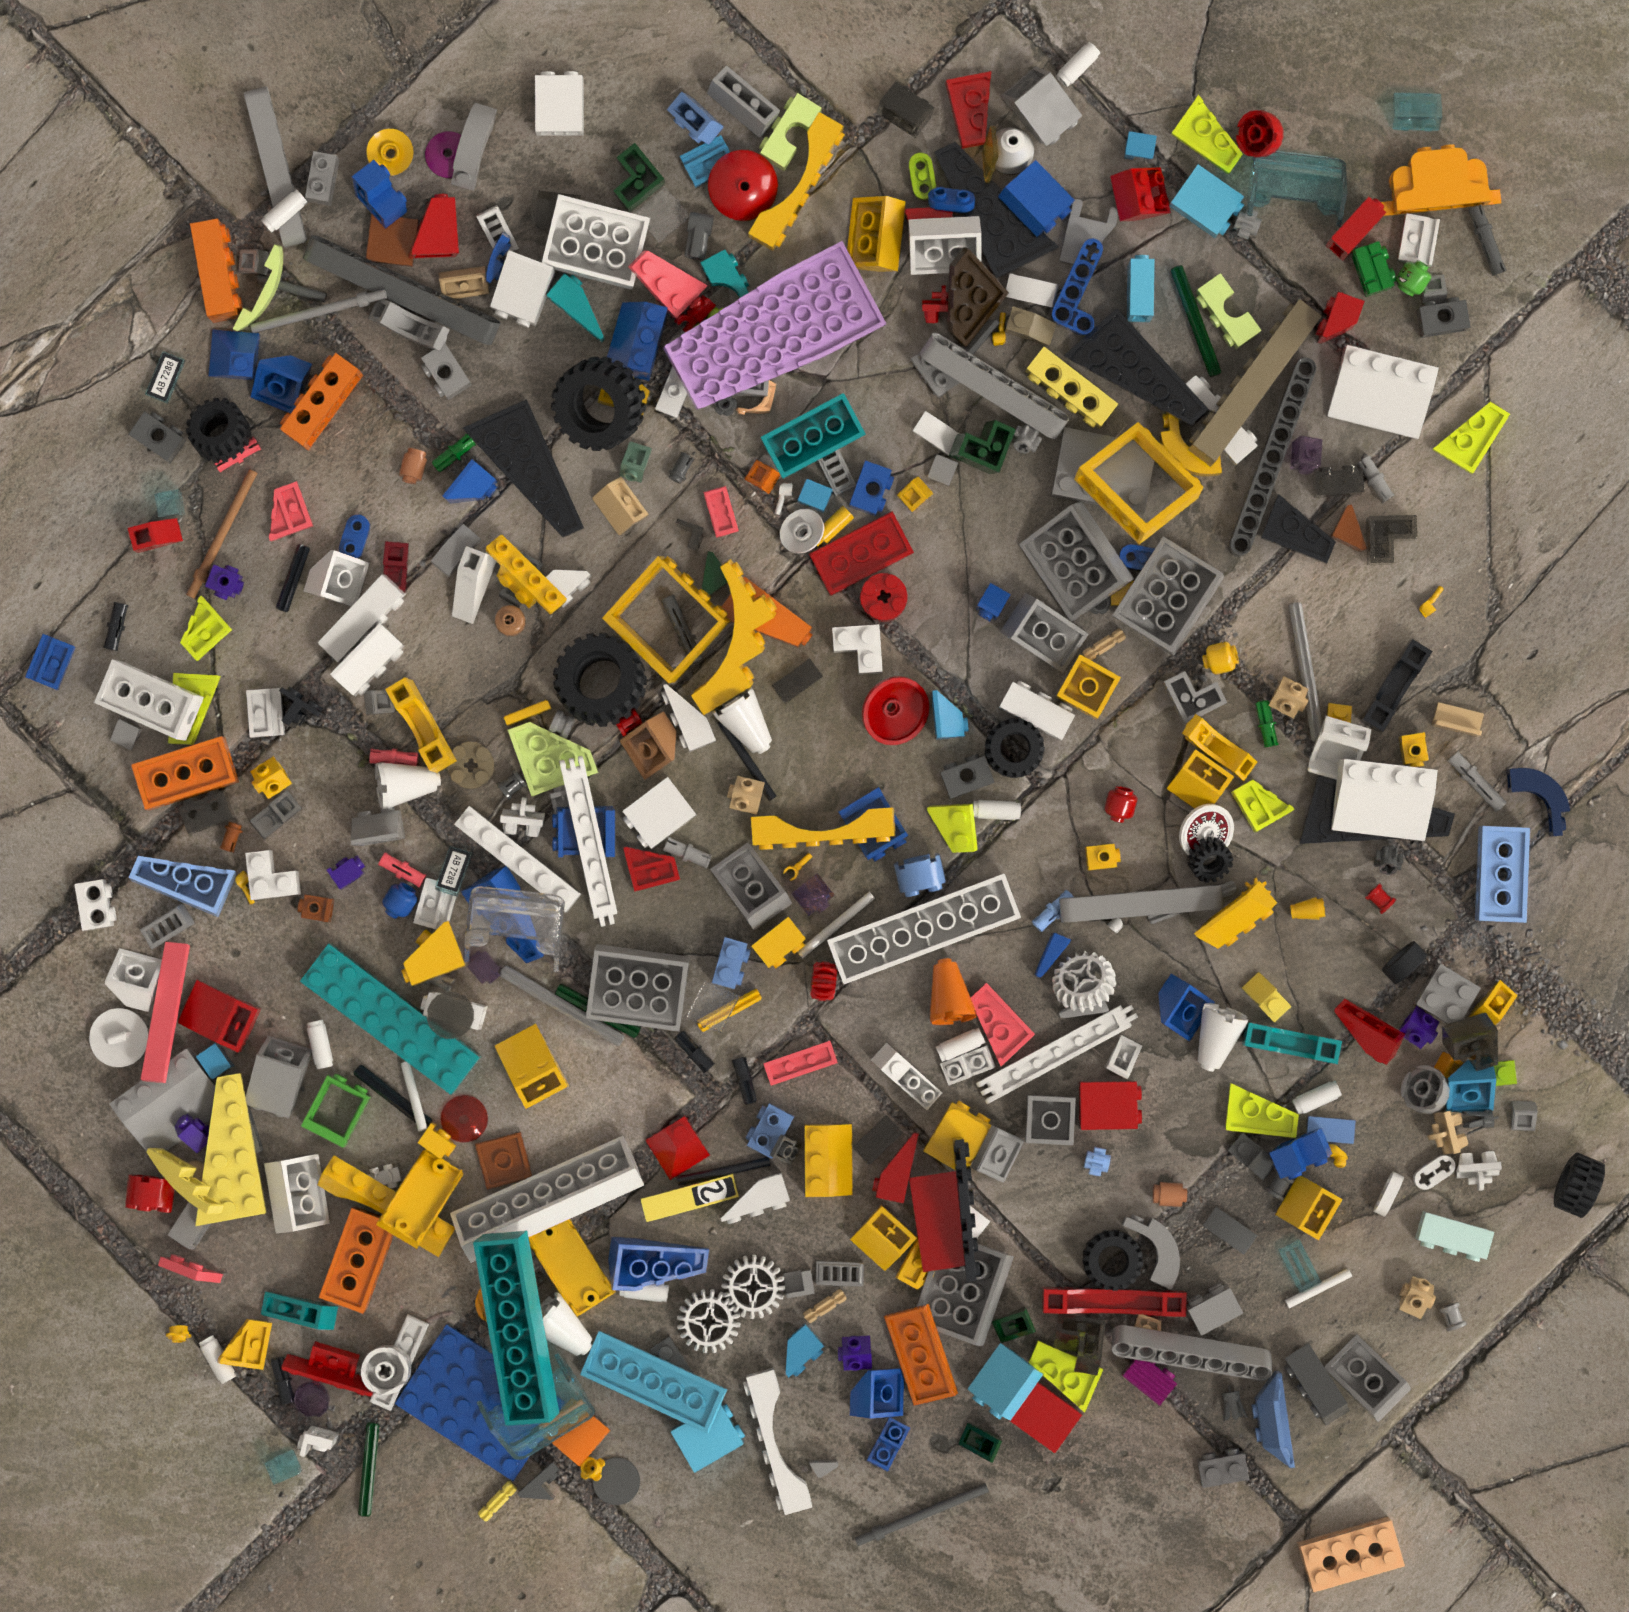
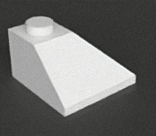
(337, 578)
(134, 979)

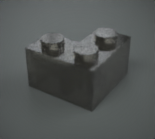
(1383, 531)
(1474, 1039)
(1082, 1336)

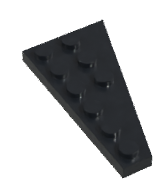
(1004, 237)
(1128, 361)
(521, 453)
(1320, 813)

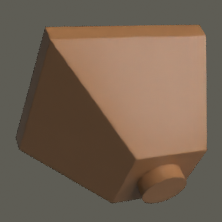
(651, 745)

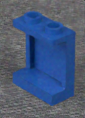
(873, 801)
(565, 840)

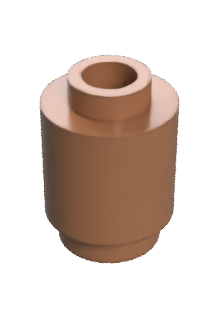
(413, 466)
(1169, 1194)

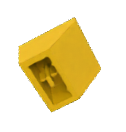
(1199, 781)
(1308, 1207)
(883, 1238)

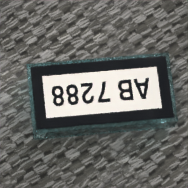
(165, 377)
(453, 871)

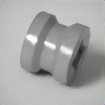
(562, 724)

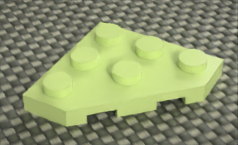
(540, 756)

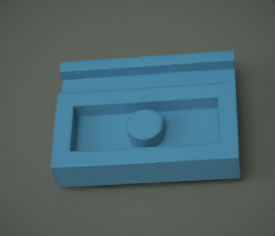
(702, 158)

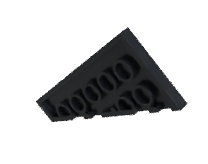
(966, 1198)

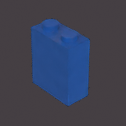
(1037, 199)

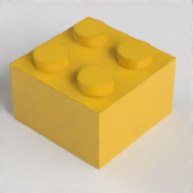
(1088, 687)

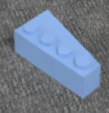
(191, 884)

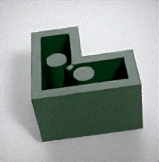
(642, 180)
(984, 452)

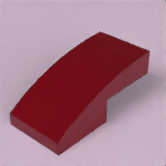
(396, 563)

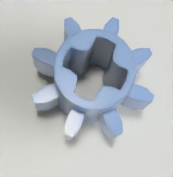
(1097, 1161)

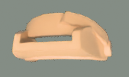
(766, 404)

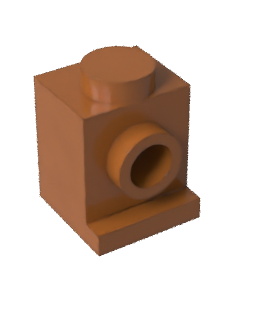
(325, 908)

